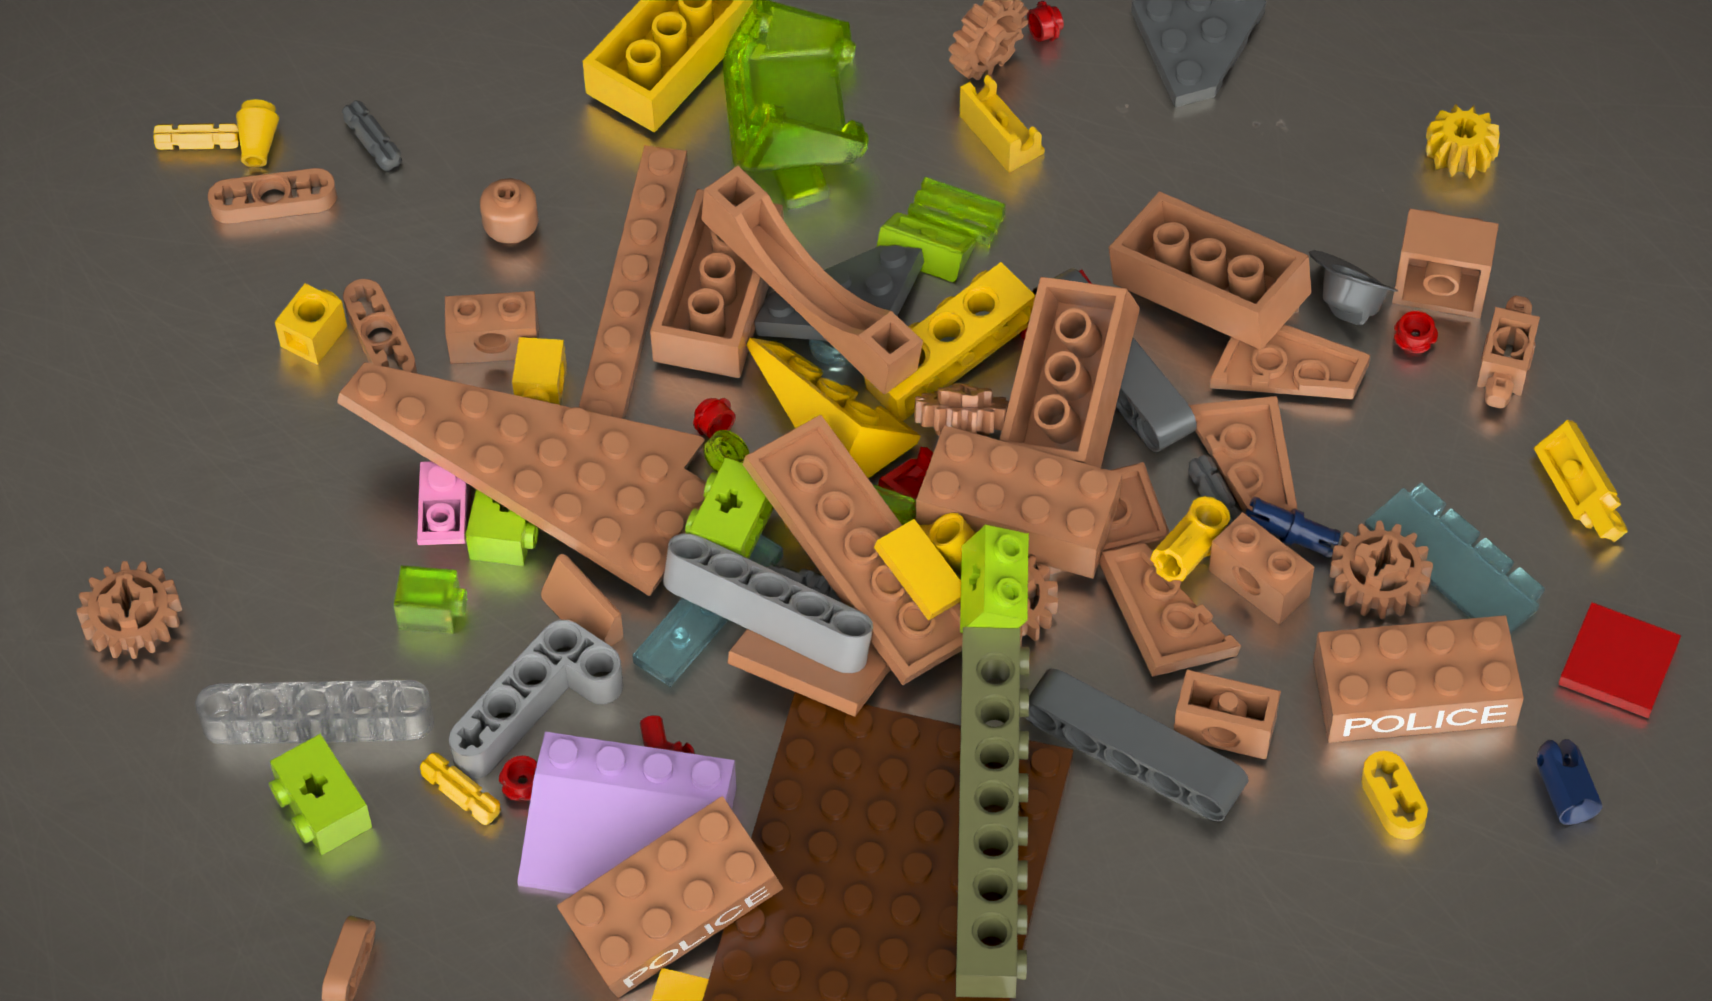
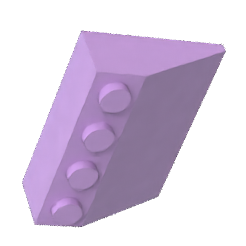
(606, 802)

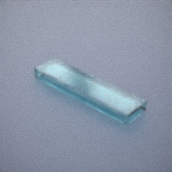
(690, 628)

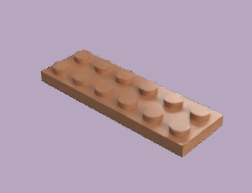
(837, 523)

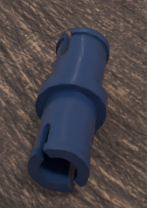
(1293, 527)

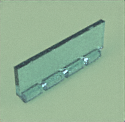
(1464, 574)

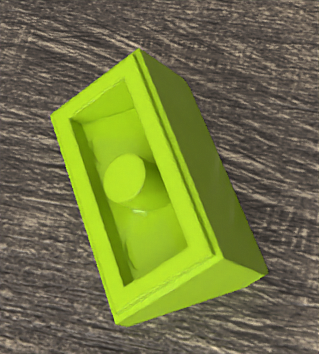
(942, 249)

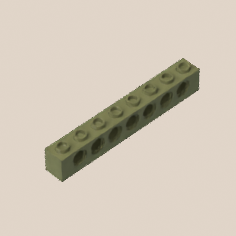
(980, 967)

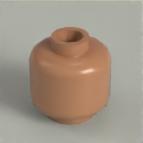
(509, 210)

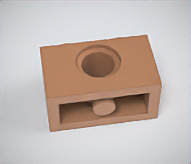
(489, 325)
(1261, 568)
(1227, 714)

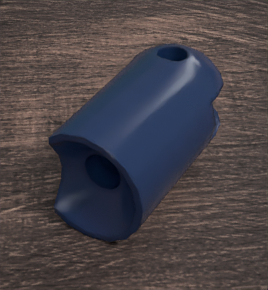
(1568, 782)

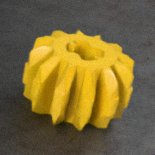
(1462, 141)

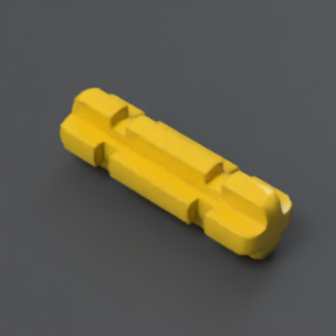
(196, 136)
(460, 788)

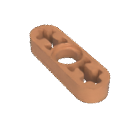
(257, 185)
(380, 318)

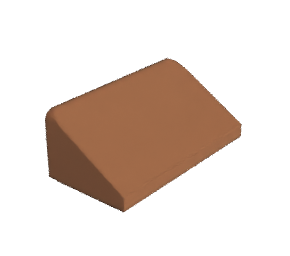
(580, 601)

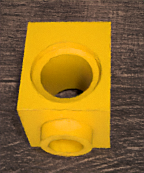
(313, 338)
(540, 369)

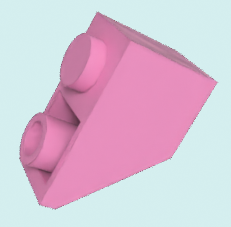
(442, 506)

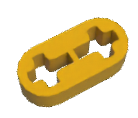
(1402, 789)

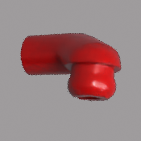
(655, 737)

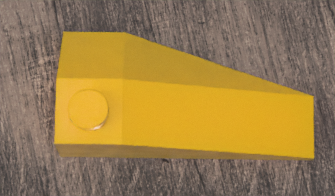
(869, 435)

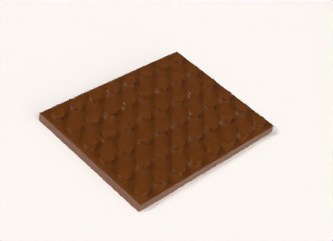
(868, 860)

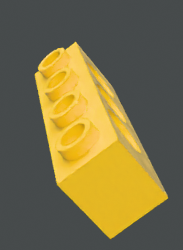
(975, 335)

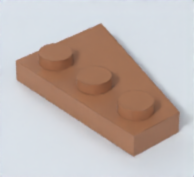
(1293, 365)
(1248, 449)
(1161, 617)

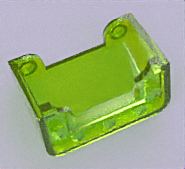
(788, 90)

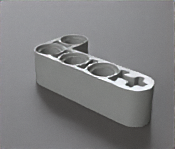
(482, 741)

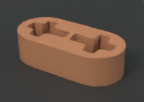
(349, 959)

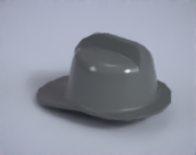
(1350, 290)

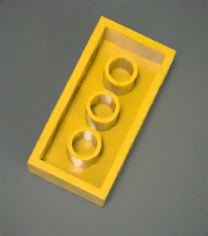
(660, 55)

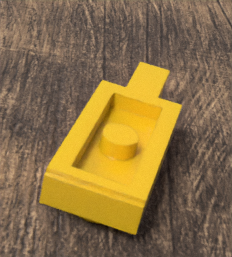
(1581, 480)

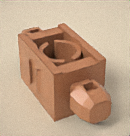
(1507, 374)

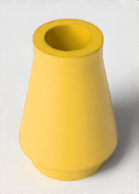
(256, 131)

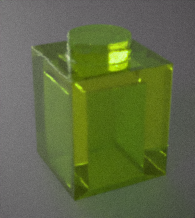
(429, 599)

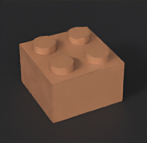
(1445, 263)

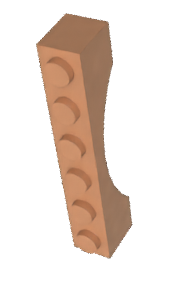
(864, 334)

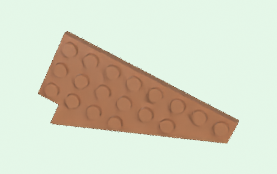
(577, 474)

